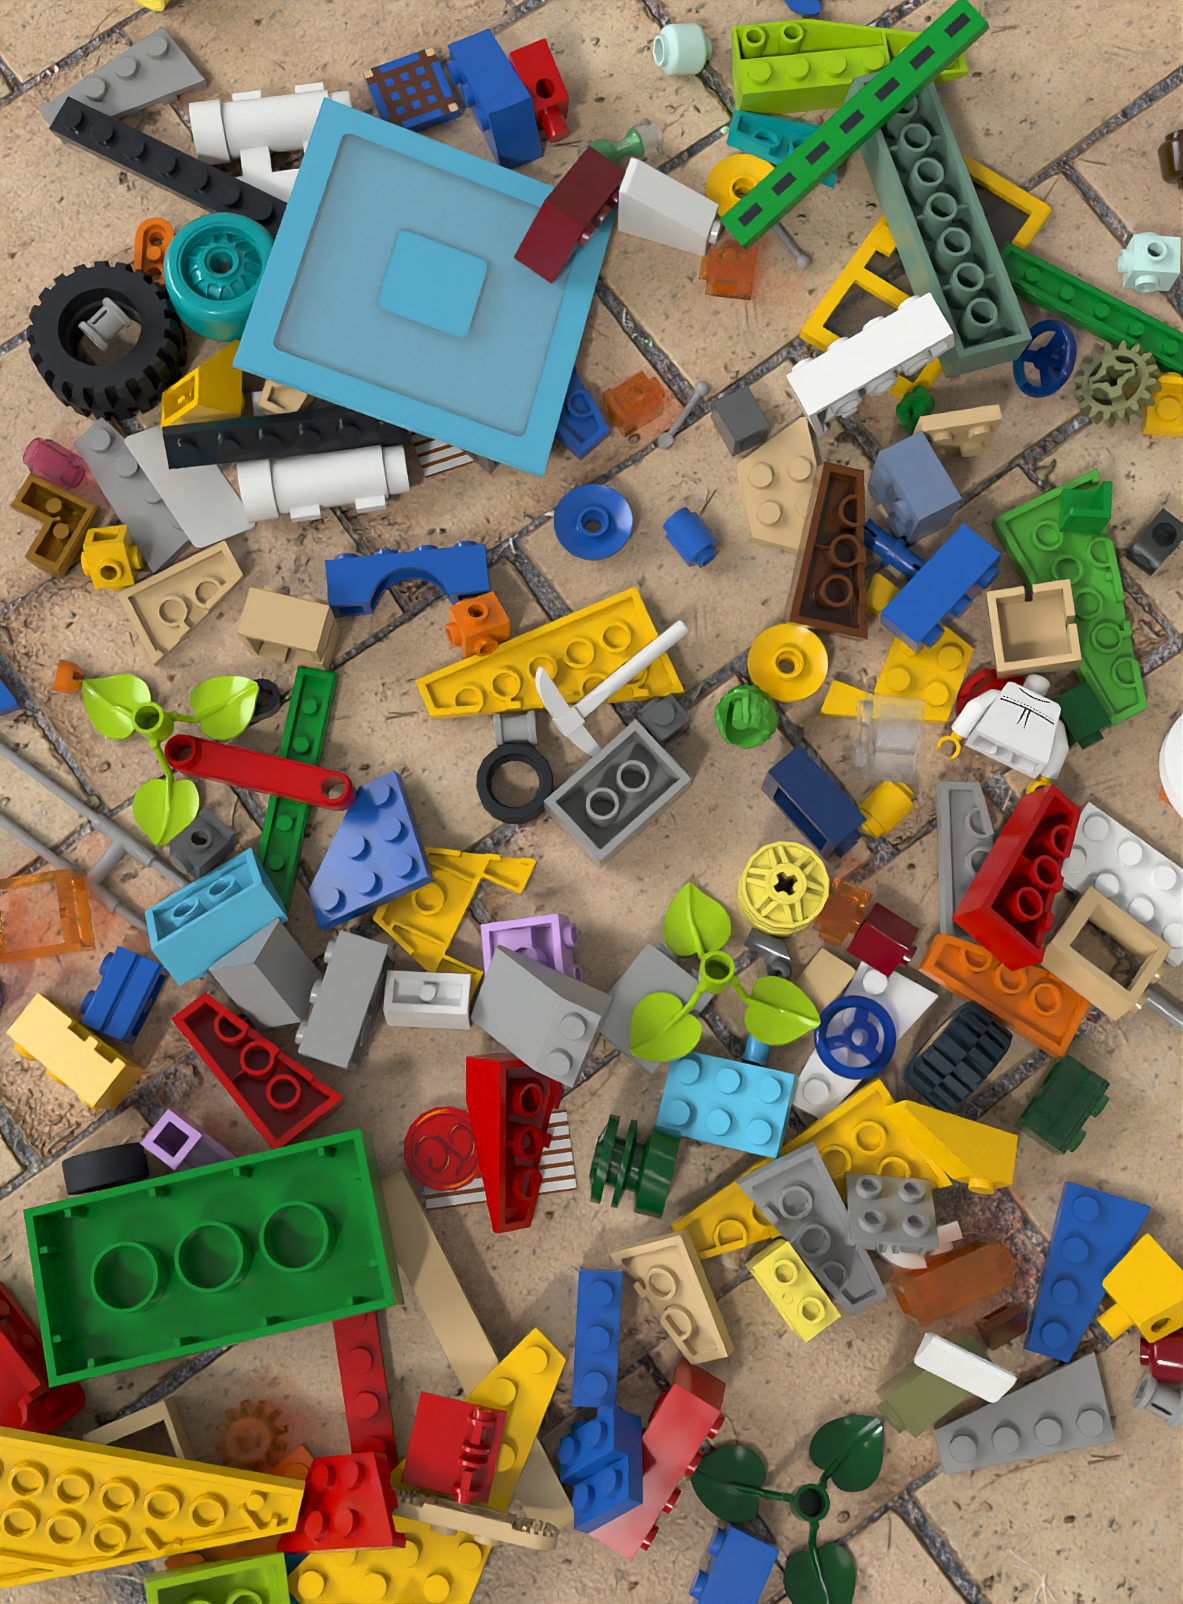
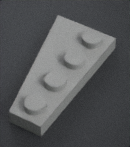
(1043, 1417)

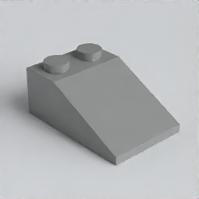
(540, 1014)

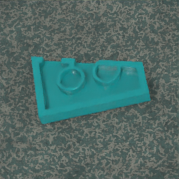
(770, 137)

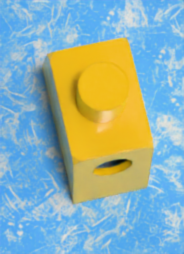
(1145, 1293)

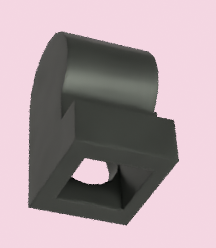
(1156, 542)

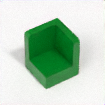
(1085, 509)

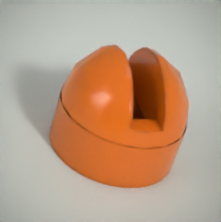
(64, 677)

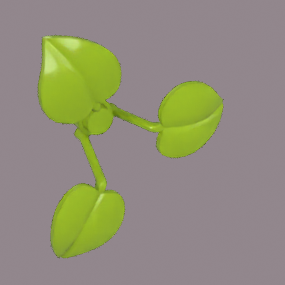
(125, 704)
(664, 1028)

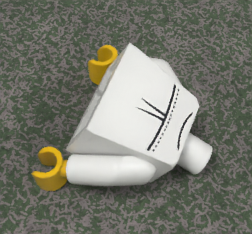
(1015, 729)

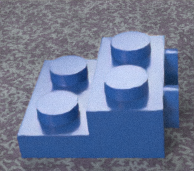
(604, 1466)

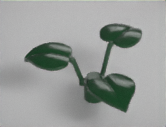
(849, 1454)

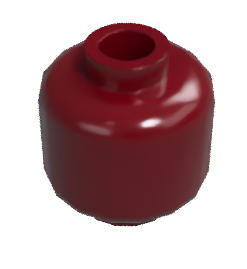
(1164, 1357)

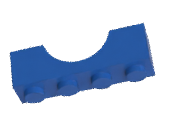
(359, 582)

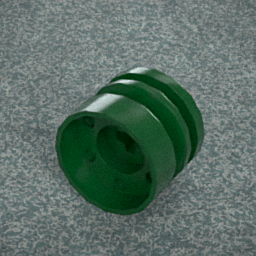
(635, 1166)

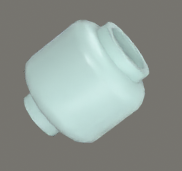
(681, 49)

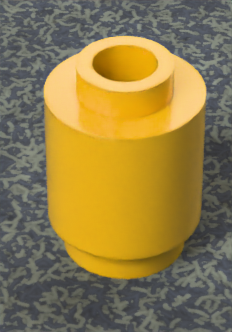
(886, 807)

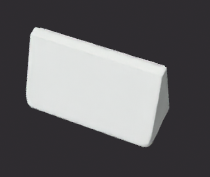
(963, 1368)

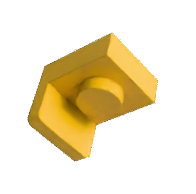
(1167, 414)

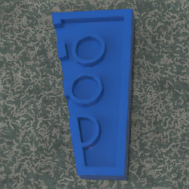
(1084, 1247)

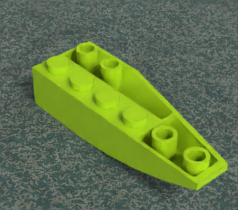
(812, 63)

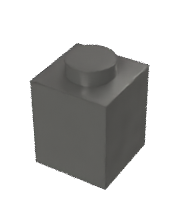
(739, 420)

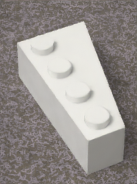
(870, 361)

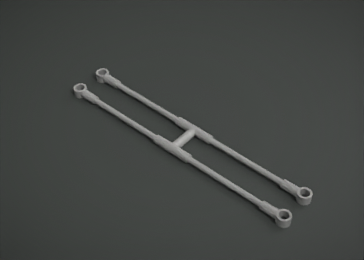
(122, 843)

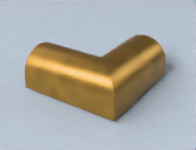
(64, 520)

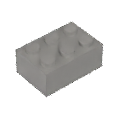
(617, 794)
(346, 1001)

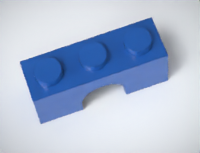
(597, 1337)

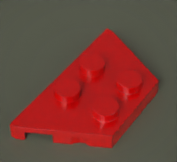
(345, 1507)

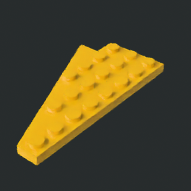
(436, 1565)

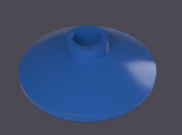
(598, 505)

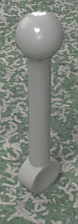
(802, 261)
(665, 439)

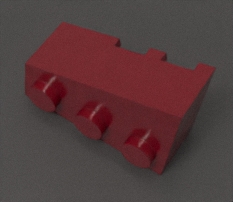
(571, 214)

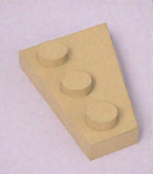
(179, 598)
(677, 1286)

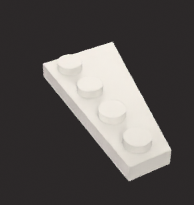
(905, 1001)

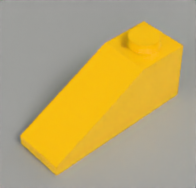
(958, 1145)

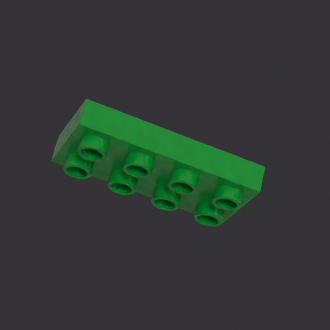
(212, 1257)

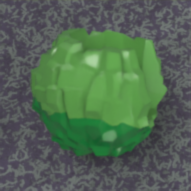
(746, 716)

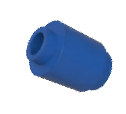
(691, 537)

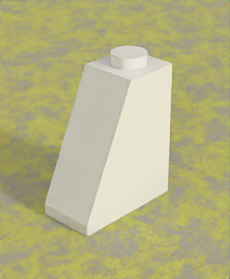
(666, 210)

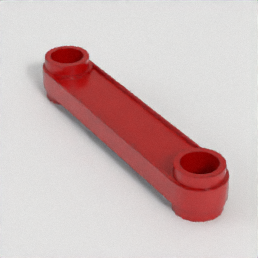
(260, 772)

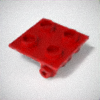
(454, 1447)

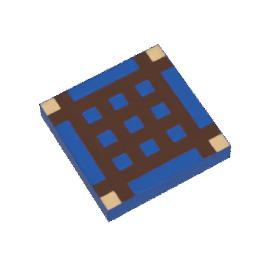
(412, 91)

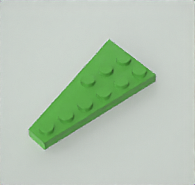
(1091, 564)

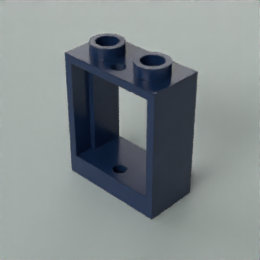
(814, 804)

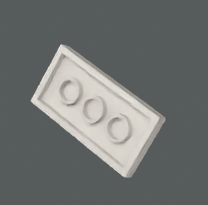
(1128, 875)

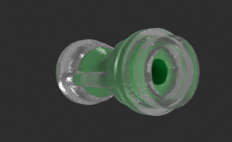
(640, 141)

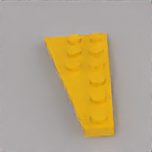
(574, 652)
(849, 1140)

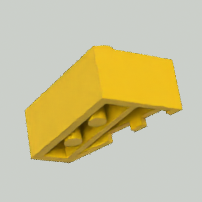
(74, 1053)

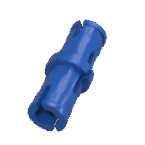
(892, 550)

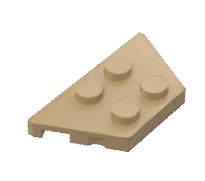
(778, 487)

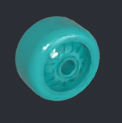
(216, 273)

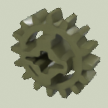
(1133, 382)

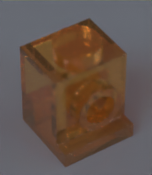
(729, 273)
(632, 414)
(841, 912)

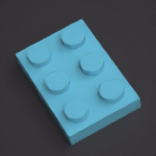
(728, 1103)

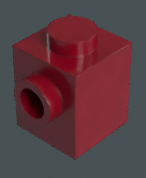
(884, 940)

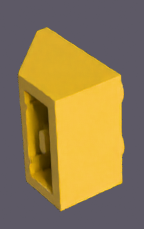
(206, 392)

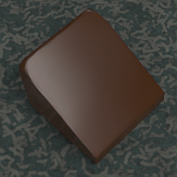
(1002, 1325)

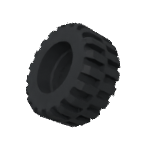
(118, 386)

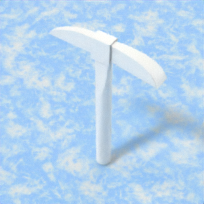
(570, 718)

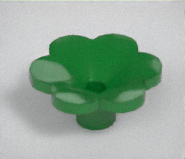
(913, 406)

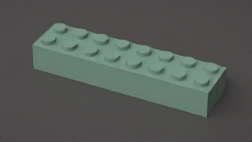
(944, 232)

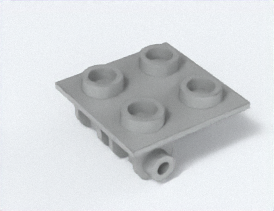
(890, 1213)

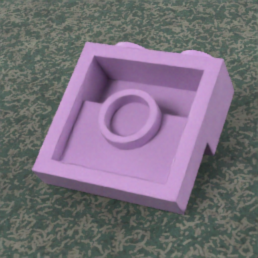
(540, 938)

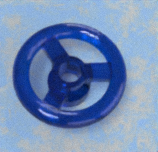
(1052, 361)
(870, 1034)

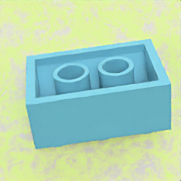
(213, 916)

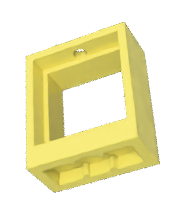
(804, 1302)

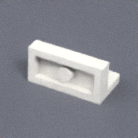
(427, 999)

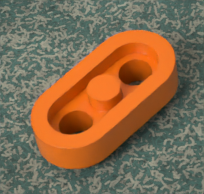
(150, 257)

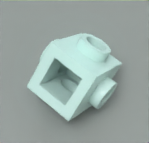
(1150, 262)

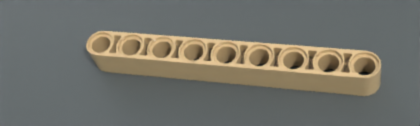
(463, 1334)

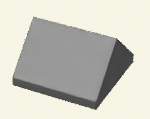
(269, 977)

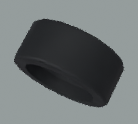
(503, 755)
(105, 1168)

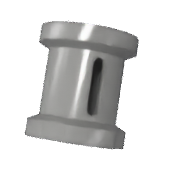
(105, 324)
(515, 729)
(1159, 1400)

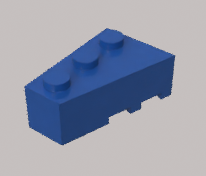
(496, 99)
(942, 589)

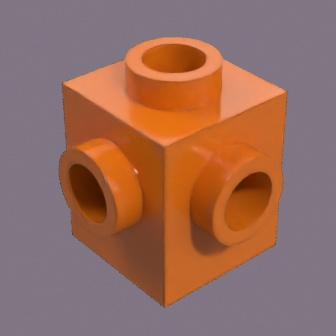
(477, 625)

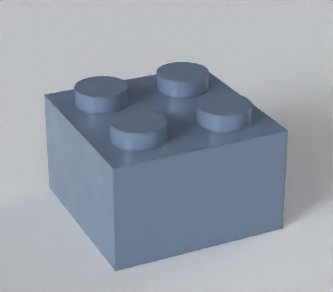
(913, 489)

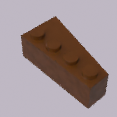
(829, 568)

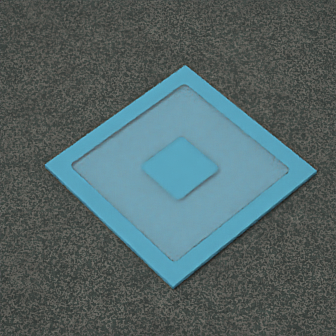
(407, 296)

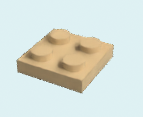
(961, 431)

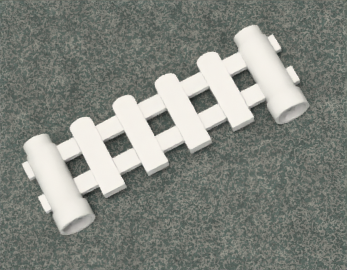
(307, 482)

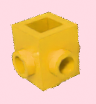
(111, 557)

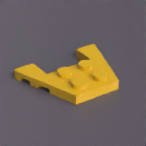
(929, 674)
(430, 916)

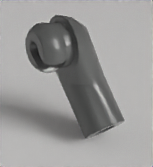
(774, 952)

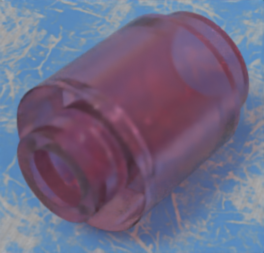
(54, 463)

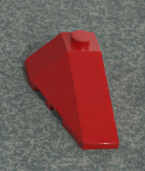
(509, 1126)

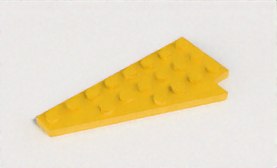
(106, 1506)

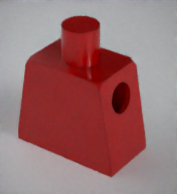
(544, 84)

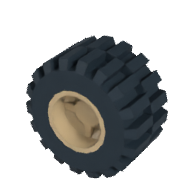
(958, 1057)

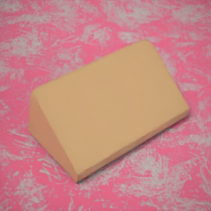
(824, 979)

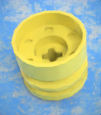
(774, 911)

